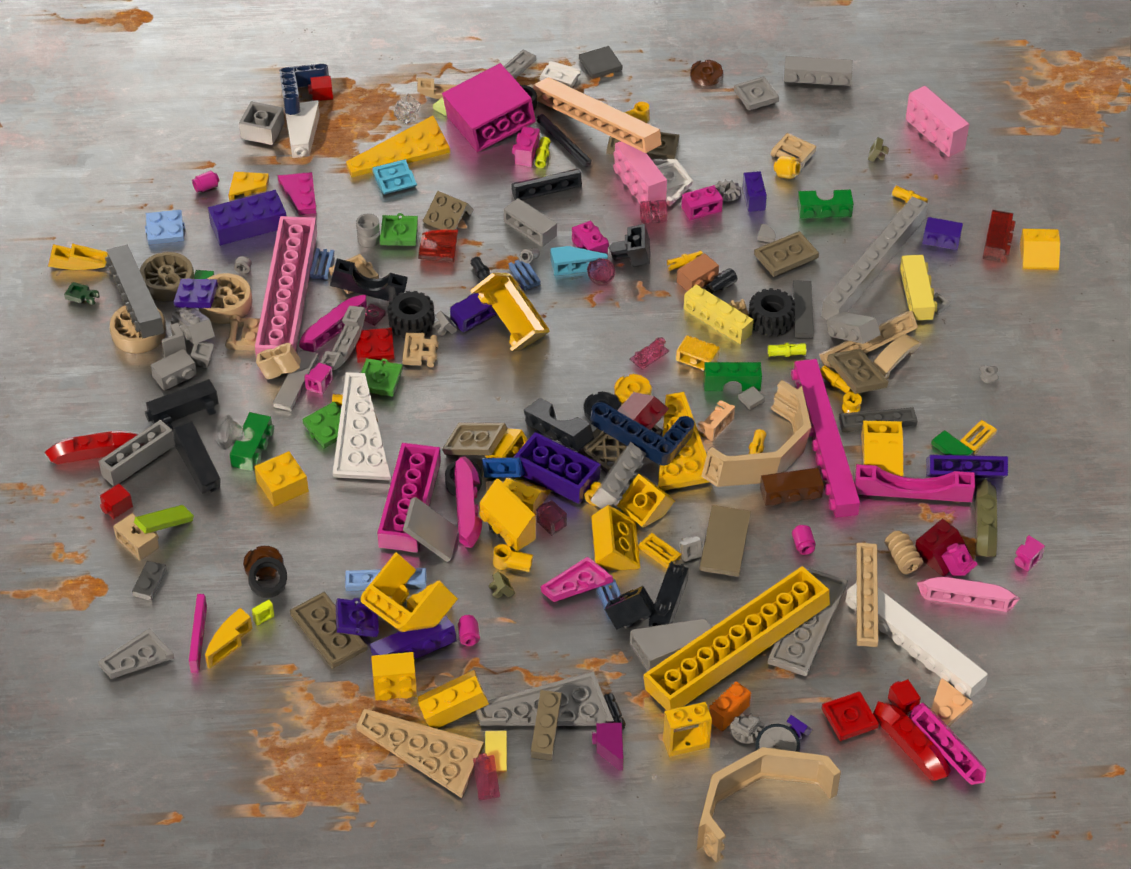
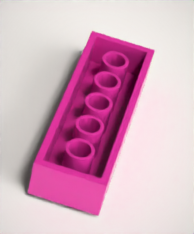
(413, 477)

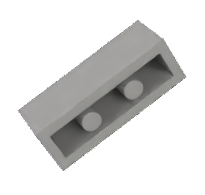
(530, 222)
(853, 327)

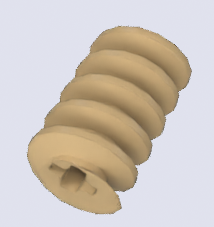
(903, 552)

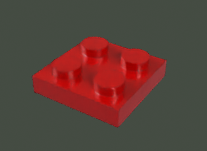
(375, 345)
(850, 716)

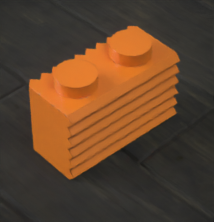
(729, 705)

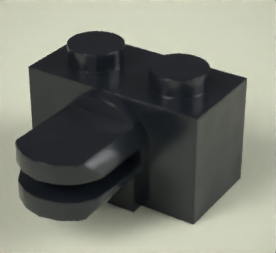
(635, 246)
(629, 608)

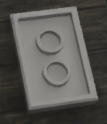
(430, 529)

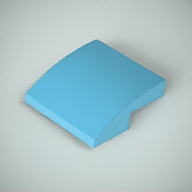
(394, 177)

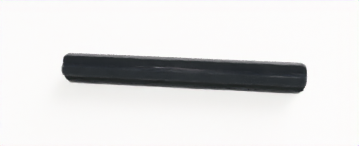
(571, 147)

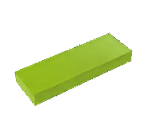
(163, 519)

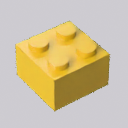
(281, 478)
(394, 676)

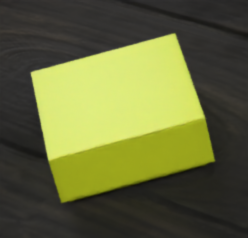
(263, 612)

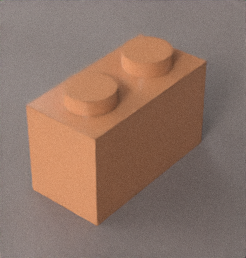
(697, 272)

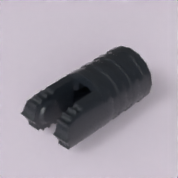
(722, 281)

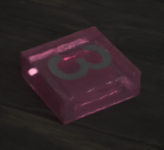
(374, 314)

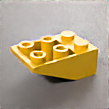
(883, 445)

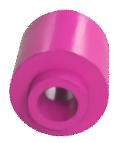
(205, 181)
(804, 539)
(468, 630)

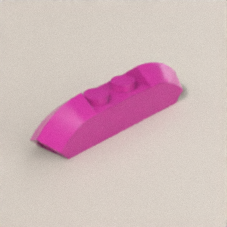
(329, 325)
(468, 523)
(949, 744)

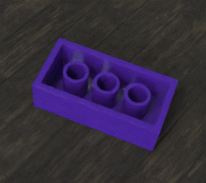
(246, 217)
(558, 467)

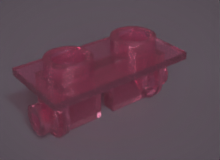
(650, 353)
(486, 777)

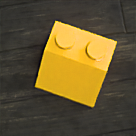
(1040, 249)
(529, 493)
(645, 501)

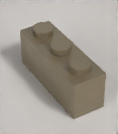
(546, 725)

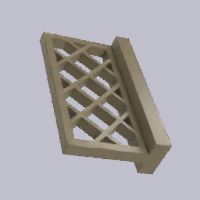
(600, 438)

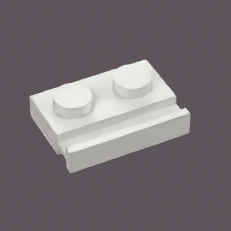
(562, 73)

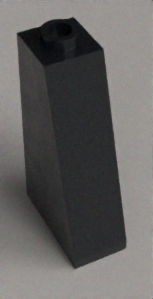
(196, 457)

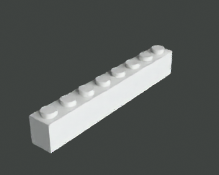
(925, 645)

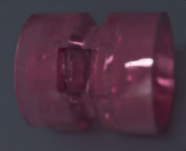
(653, 211)

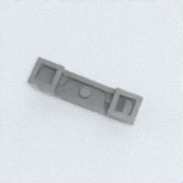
(348, 338)

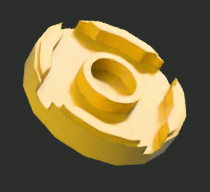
(633, 383)

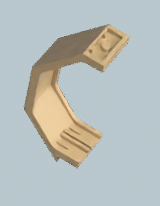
(748, 468)
(761, 764)

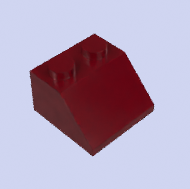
(644, 409)
(935, 543)

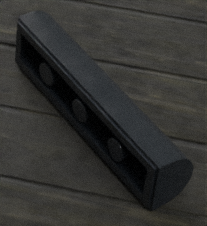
(547, 184)

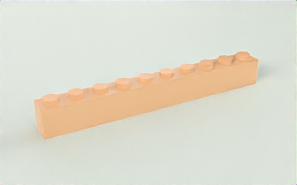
(598, 115)

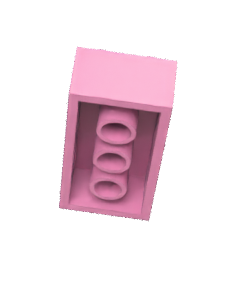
(937, 121)
(639, 173)

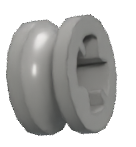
(240, 261)

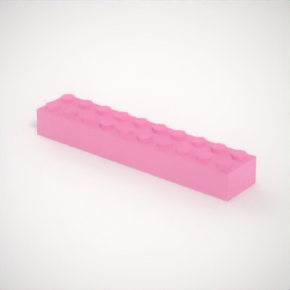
(287, 283)

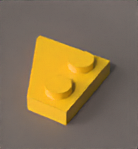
(248, 183)

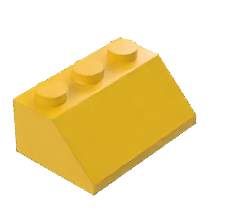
(508, 516)
(615, 540)
(452, 700)

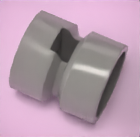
(368, 230)

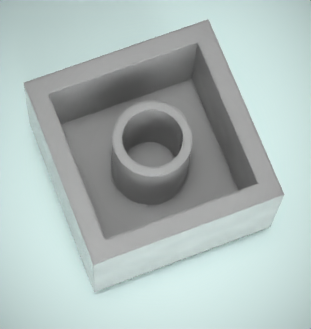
(261, 123)

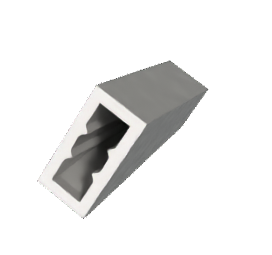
(661, 641)

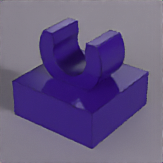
(799, 726)

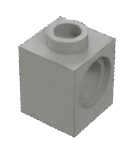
(202, 354)

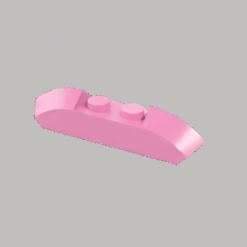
(968, 593)

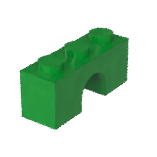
(813, 207)
(719, 373)
(248, 453)

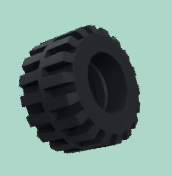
(772, 312)
(411, 313)

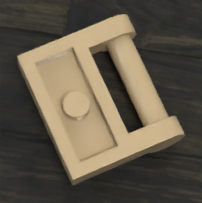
(794, 146)
(249, 333)

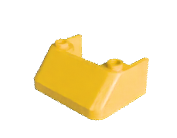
(513, 308)
(388, 594)

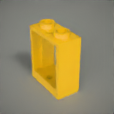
(697, 737)

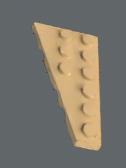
(432, 751)

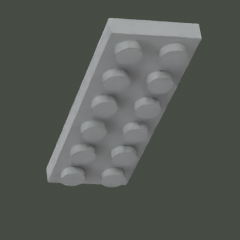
(799, 648)

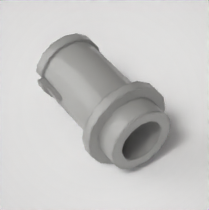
(528, 255)

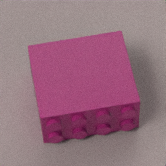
(489, 107)

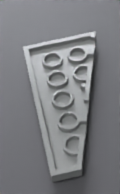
(580, 705)

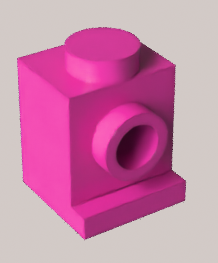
(319, 378)
(1029, 554)
(958, 560)

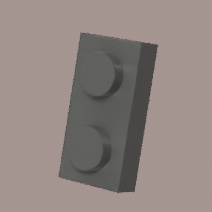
(149, 580)

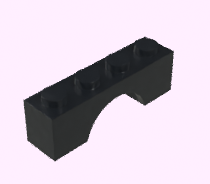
(348, 278)
(572, 433)

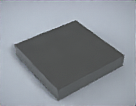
(600, 62)

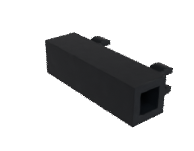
(183, 403)
(669, 595)

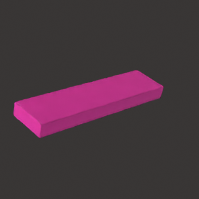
(198, 633)

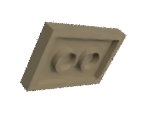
(786, 253)
(857, 371)
(474, 438)

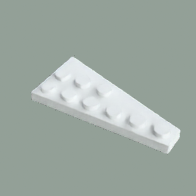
(359, 442)

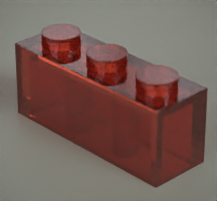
(999, 236)

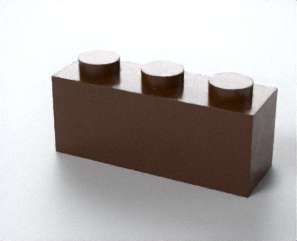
(791, 486)

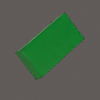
(950, 445)

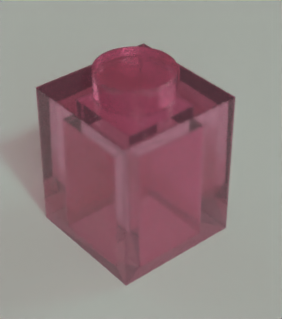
(551, 517)

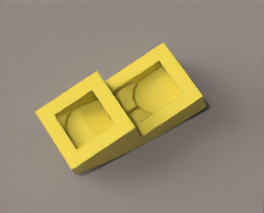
(497, 745)

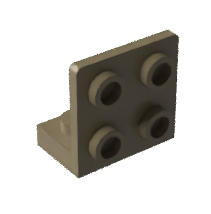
(446, 212)

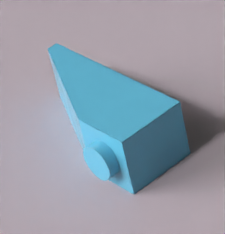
(572, 259)

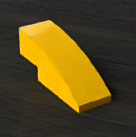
(76, 257)
(228, 637)

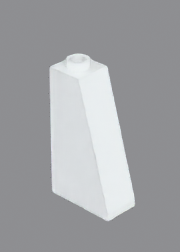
(303, 128)

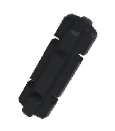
(614, 709)

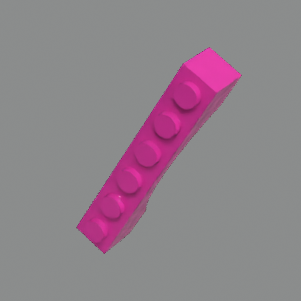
(949, 487)

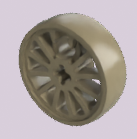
(166, 278)

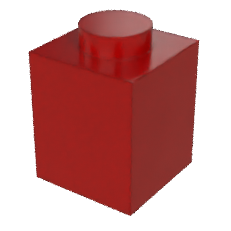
(321, 88)
(116, 501)
(904, 696)

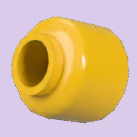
(787, 167)

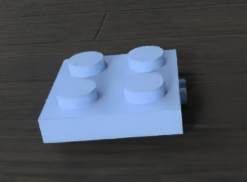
(164, 227)

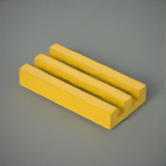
(983, 441)
(657, 553)

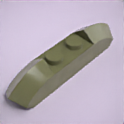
(985, 519)

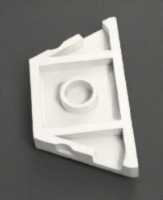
(677, 179)

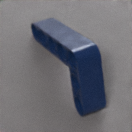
(296, 77)
(624, 429)

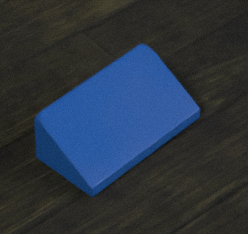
(502, 467)

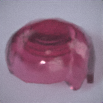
(601, 271)

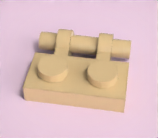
(413, 349)

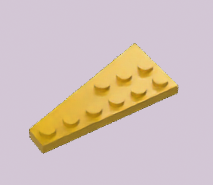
(412, 144)
(689, 462)

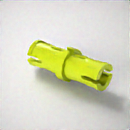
(542, 152)
(786, 350)

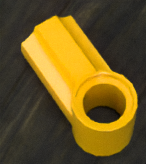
(640, 111)
(506, 558)

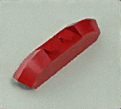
(87, 446)
(912, 740)

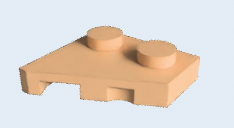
(950, 703)

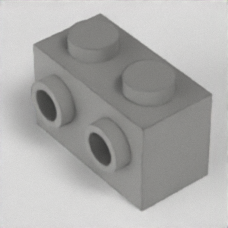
(173, 369)

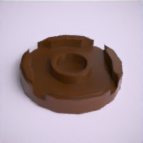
(706, 73)
(264, 573)

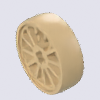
(228, 301)
(126, 336)

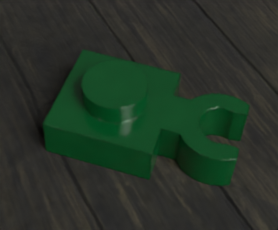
(79, 293)

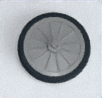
(778, 737)

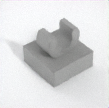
(445, 324)
(690, 548)

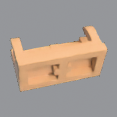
(717, 421)

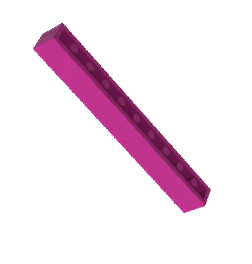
(826, 440)

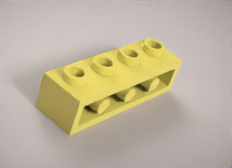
(917, 287)
(718, 314)

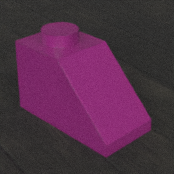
(609, 743)

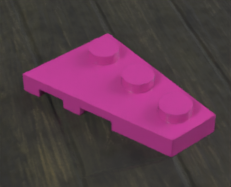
(300, 190)
(576, 580)

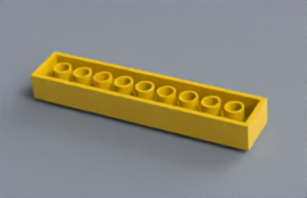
(736, 639)

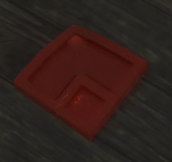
(438, 245)

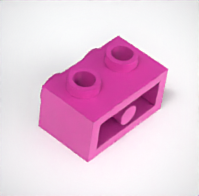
(526, 146)
(702, 202)
(588, 237)

